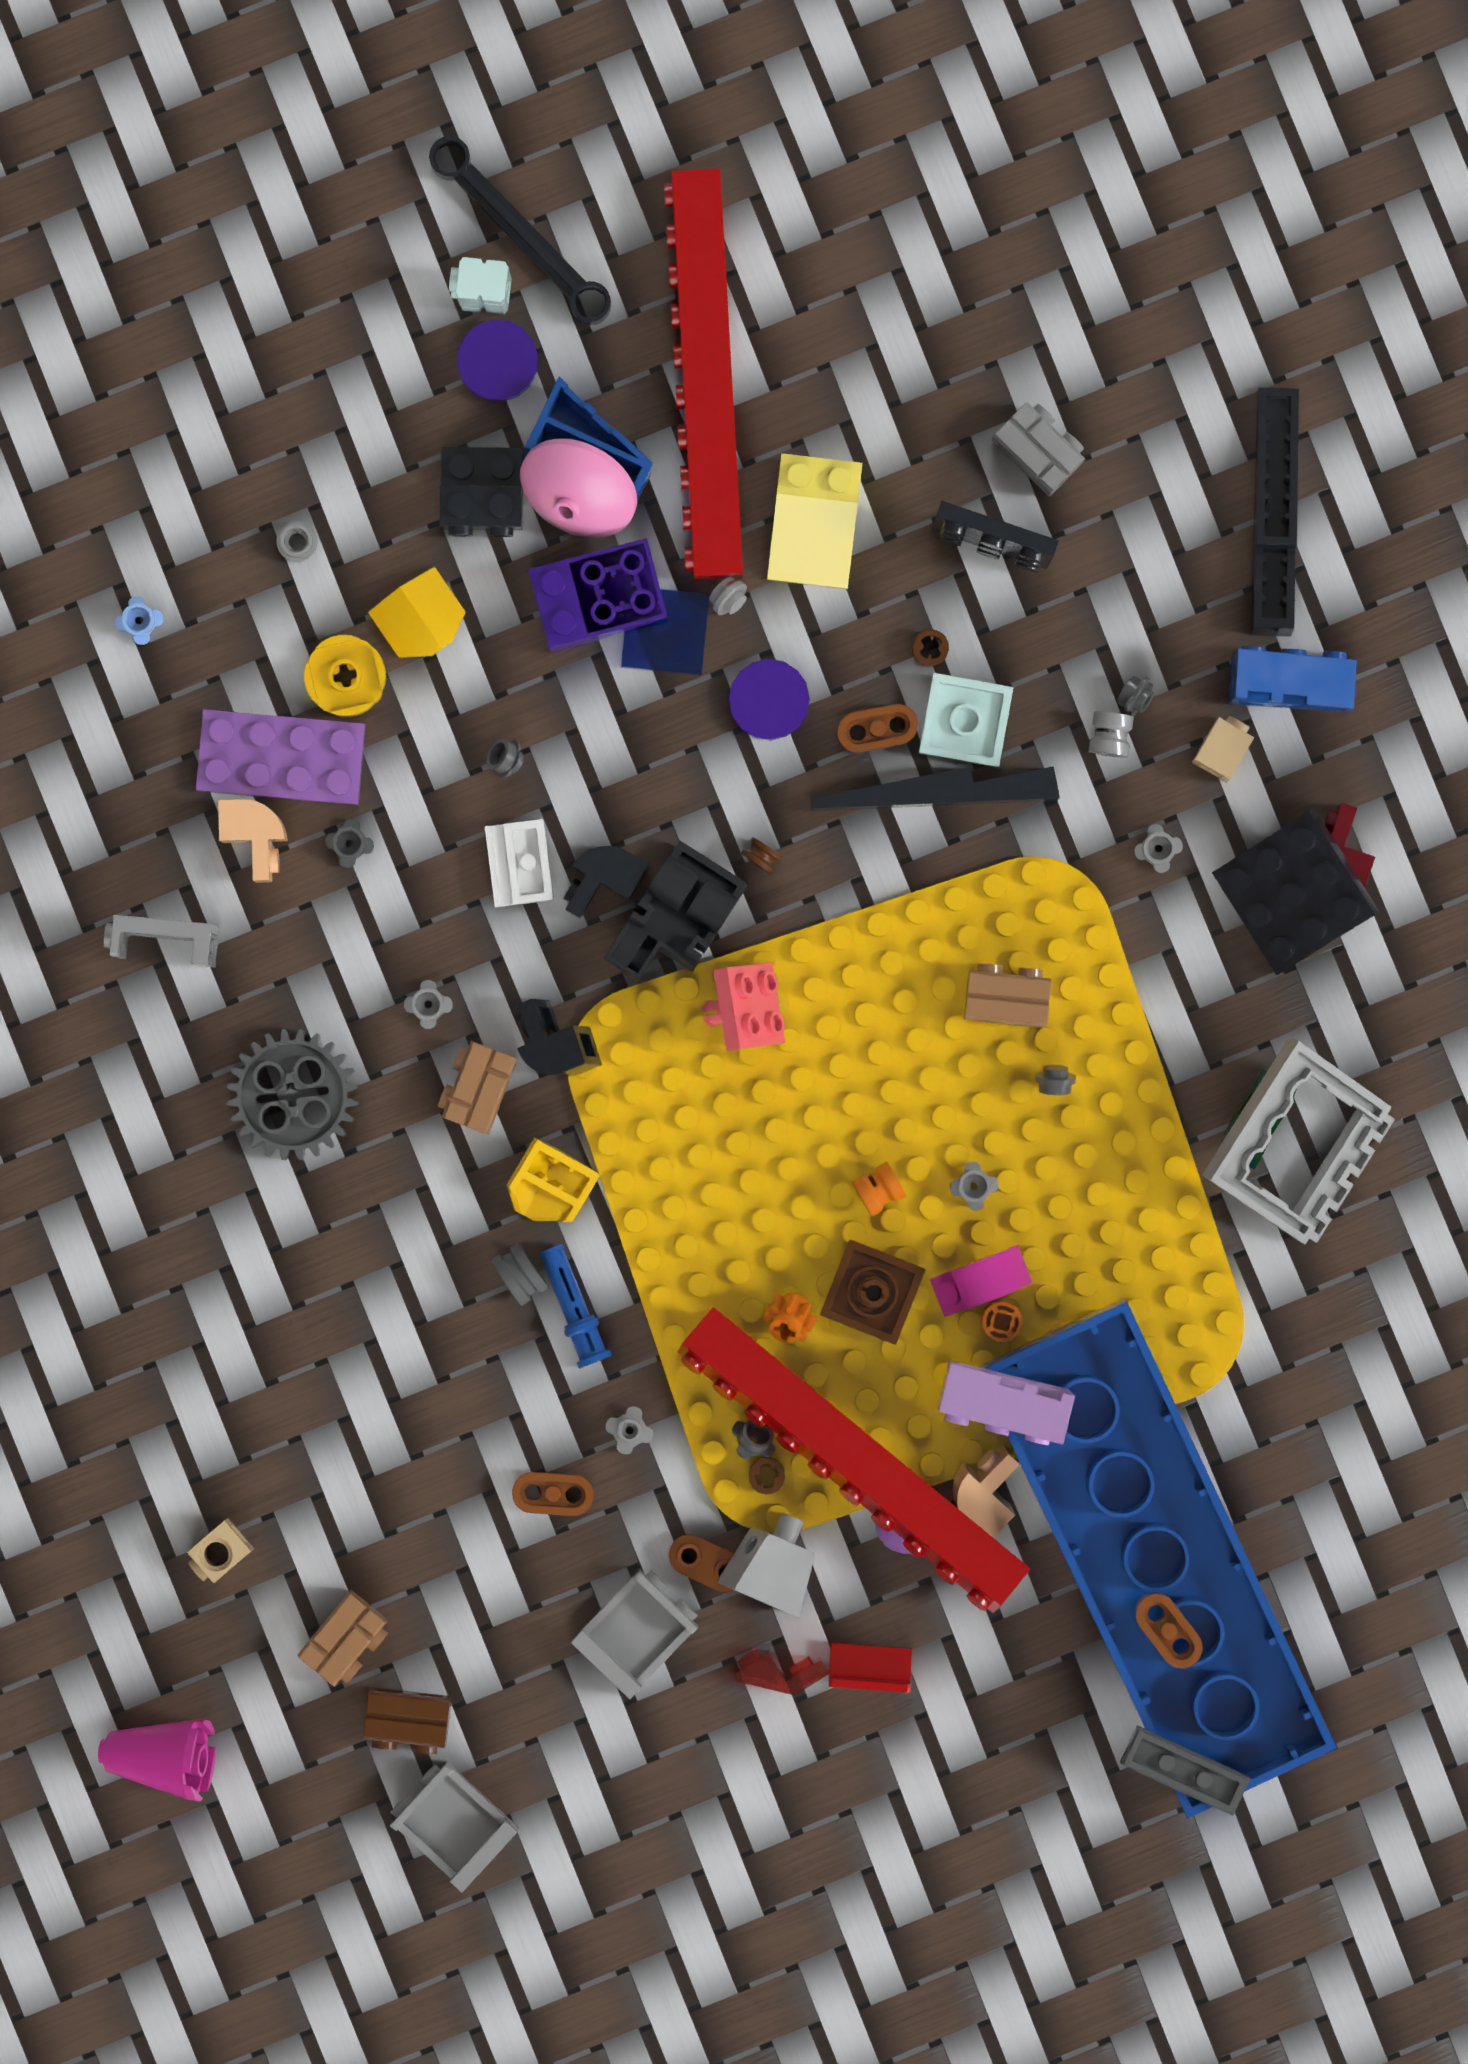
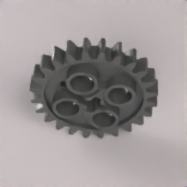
(288, 1058)

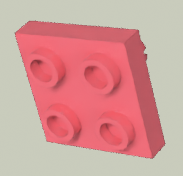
(747, 1006)

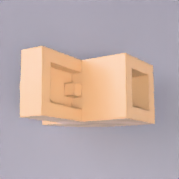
(253, 822)
(977, 1494)

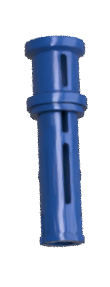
(584, 1327)

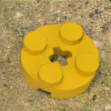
(332, 695)

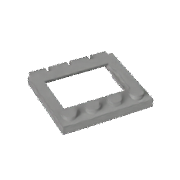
(1253, 1132)

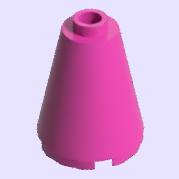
(163, 1756)

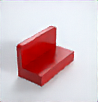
(870, 1667)

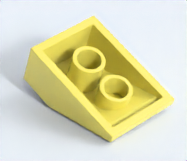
(814, 521)

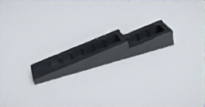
(1275, 512)
(946, 789)

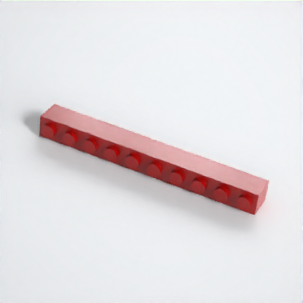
(706, 374)
(853, 1461)

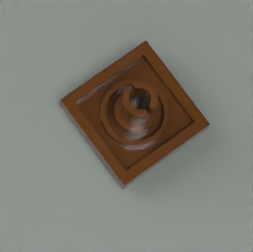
(872, 1292)

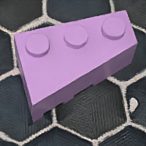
(1005, 1403)

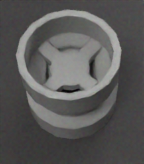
(1111, 743)

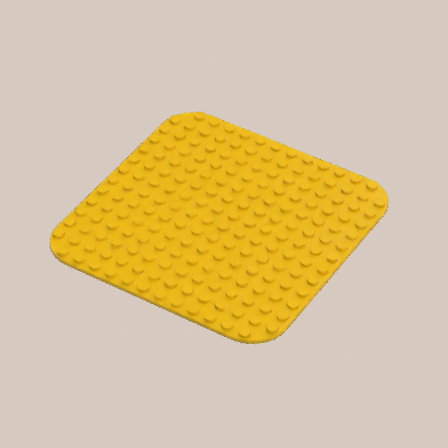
(745, 1160)

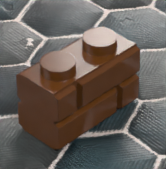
(407, 1719)

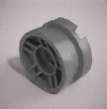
(519, 1273)

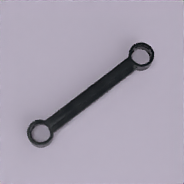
(519, 230)

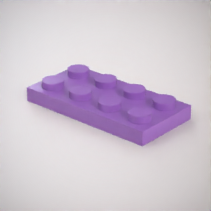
(280, 757)

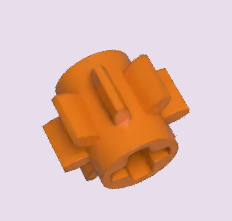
(790, 1317)

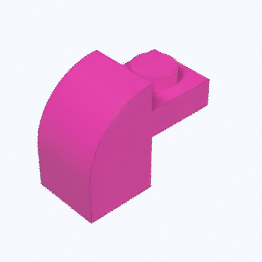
(981, 1281)

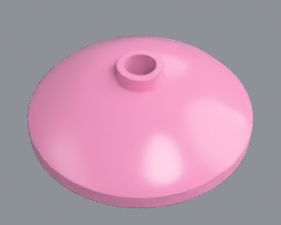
(578, 488)

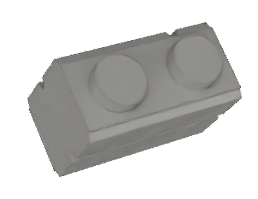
(1039, 447)

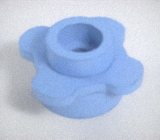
(127, 623)

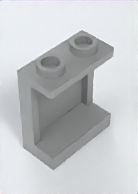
(202, 934)
(636, 1632)
(453, 1824)

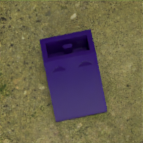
(597, 595)

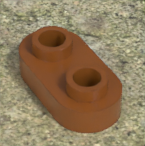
(877, 728)
(553, 1493)
(706, 1566)
(1167, 1629)

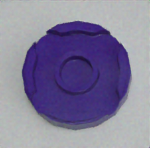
(497, 360)
(769, 699)

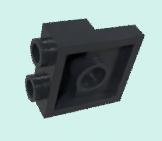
(481, 490)

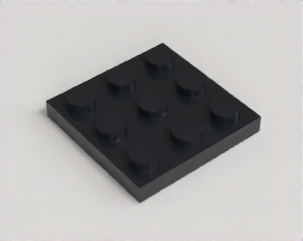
(994, 537)
(1295, 892)

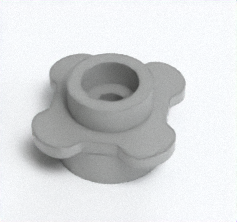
(1147, 852)
(428, 992)
(976, 1197)
(618, 1427)

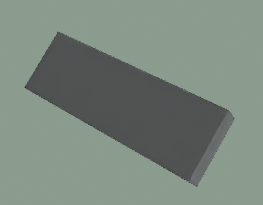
(1185, 1770)

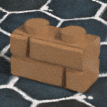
(1007, 997)
(478, 1087)
(343, 1639)

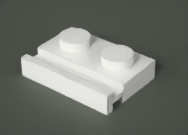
(519, 863)

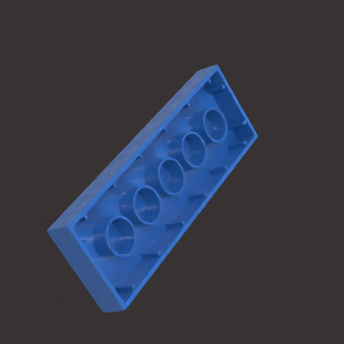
(1146, 1519)

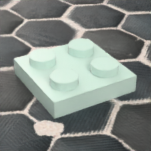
(965, 720)

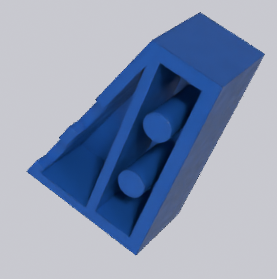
(571, 418)
(1292, 679)

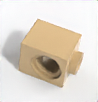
(1223, 748)
(235, 1542)

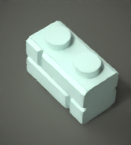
(481, 285)

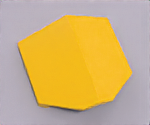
(419, 616)
(550, 1184)

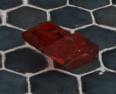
(764, 1672)

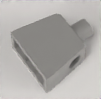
(771, 1566)

